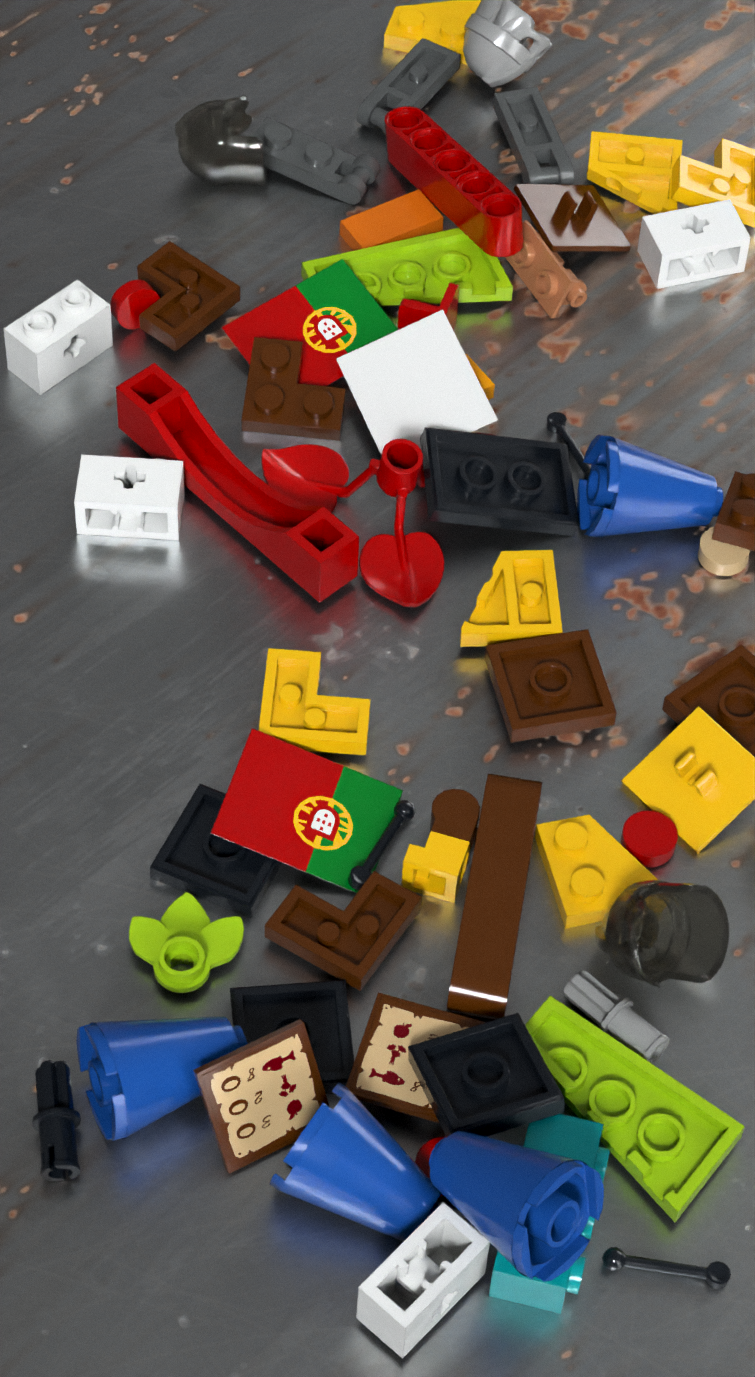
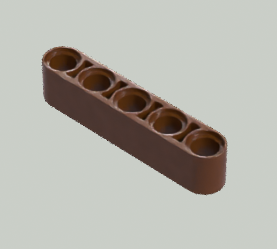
(494, 897)

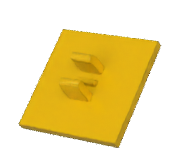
(696, 779)

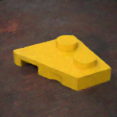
(435, 21)
(635, 168)
(516, 601)
(585, 868)

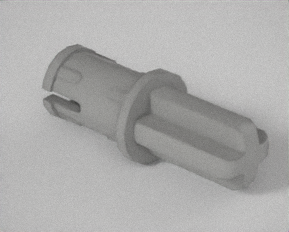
(615, 1016)

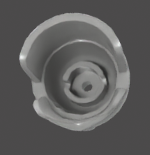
(496, 42)

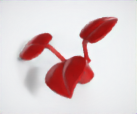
(397, 566)

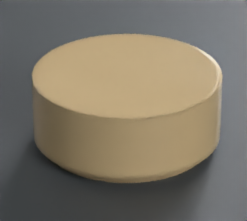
(721, 557)

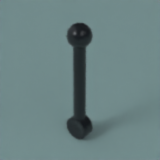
(557, 424)
(403, 811)
(715, 1275)

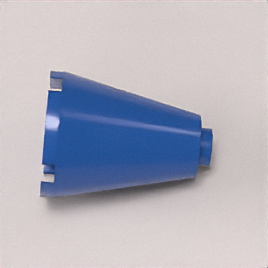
(642, 491)
(147, 1066)
(358, 1170)
(520, 1199)

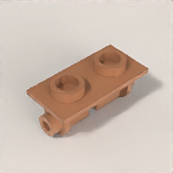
(545, 275)

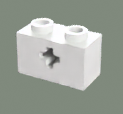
(693, 244)
(58, 337)
(129, 497)
(422, 1280)

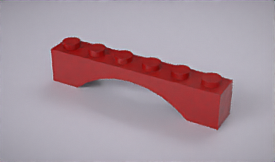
(295, 536)

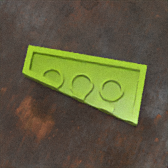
(423, 269)
(650, 1120)

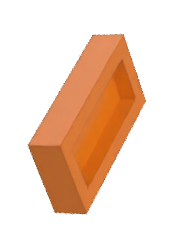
(392, 221)

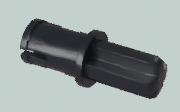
(56, 1121)

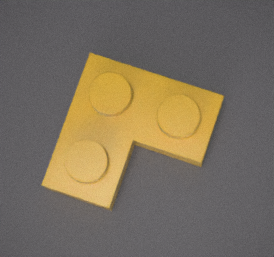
(729, 178)
(302, 717)

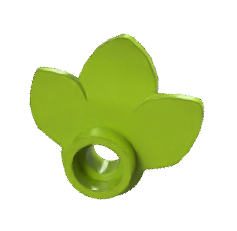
(185, 938)

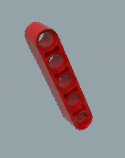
(454, 181)

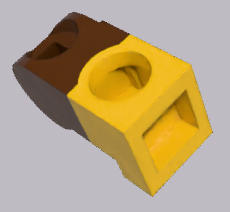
(444, 860)

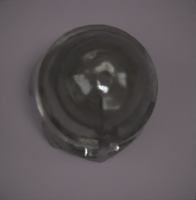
(215, 149)
(665, 932)

